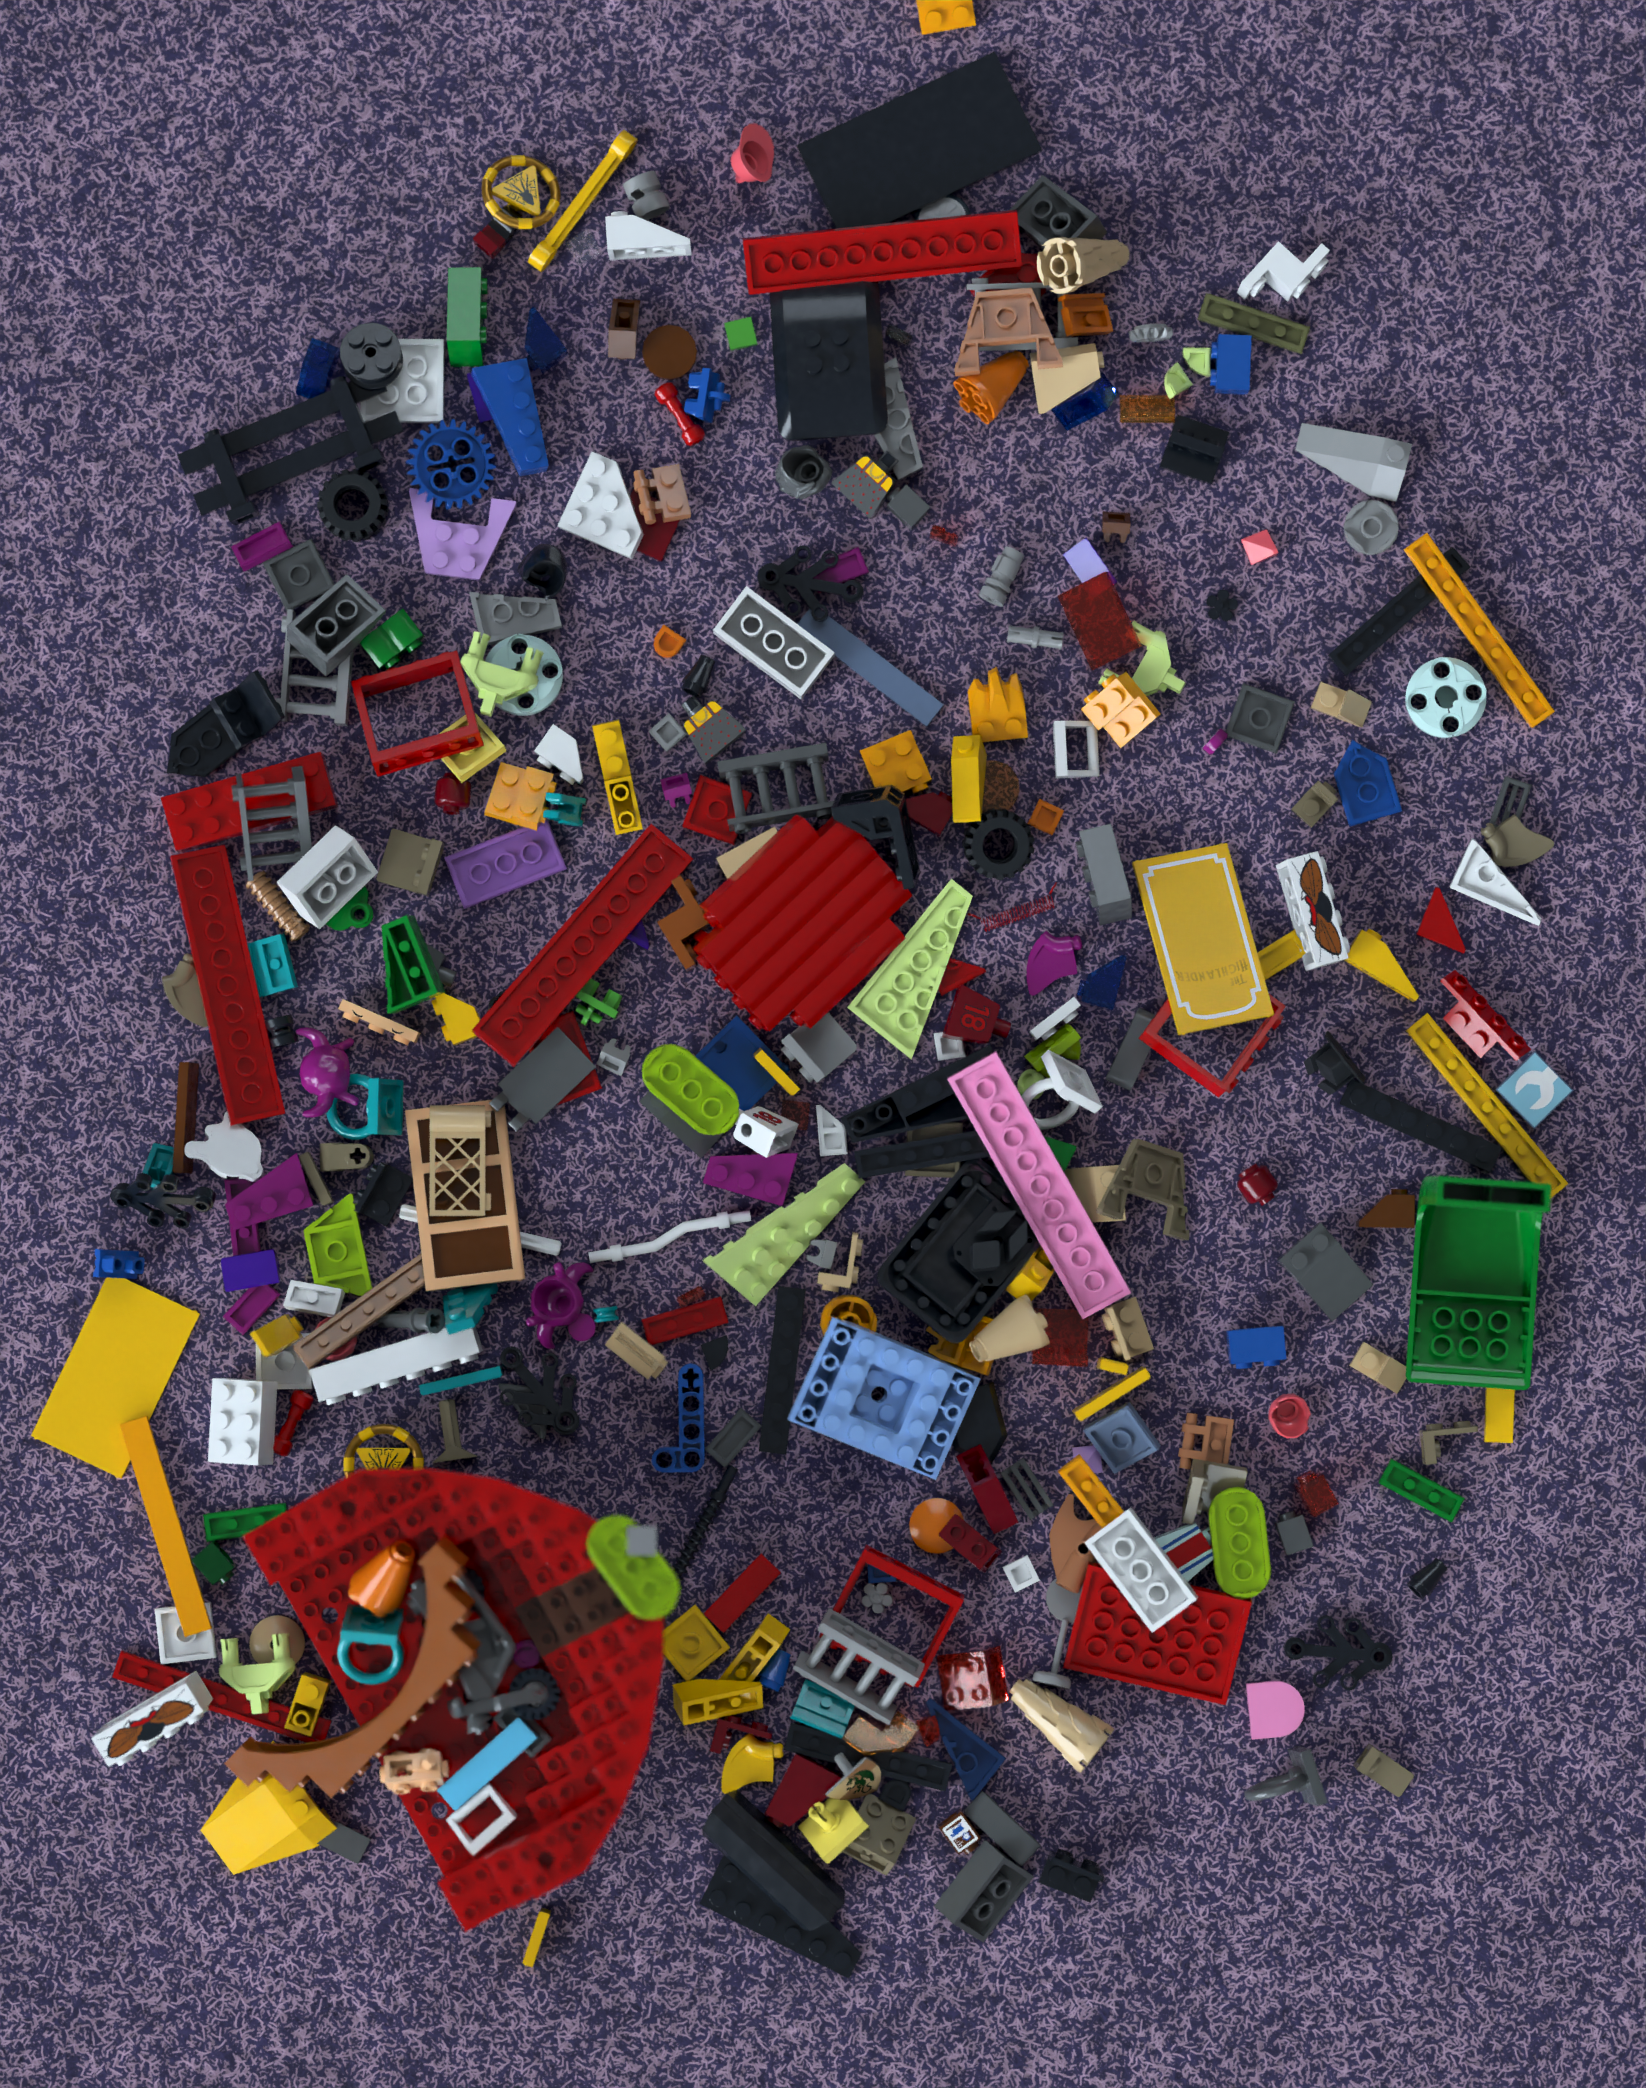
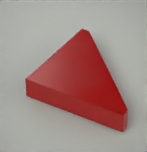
(1438, 924)
(957, 974)

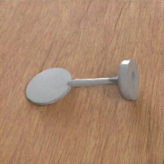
(1063, 1607)

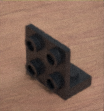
(248, 710)
(383, 1193)
(1071, 1876)

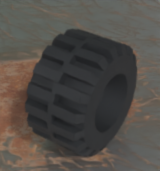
(344, 483)
(1014, 860)

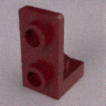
(970, 1543)
(722, 1736)

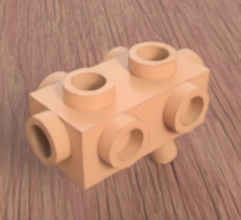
(422, 1769)

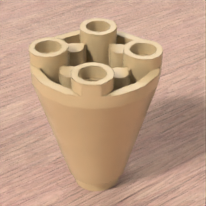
(1011, 1332)

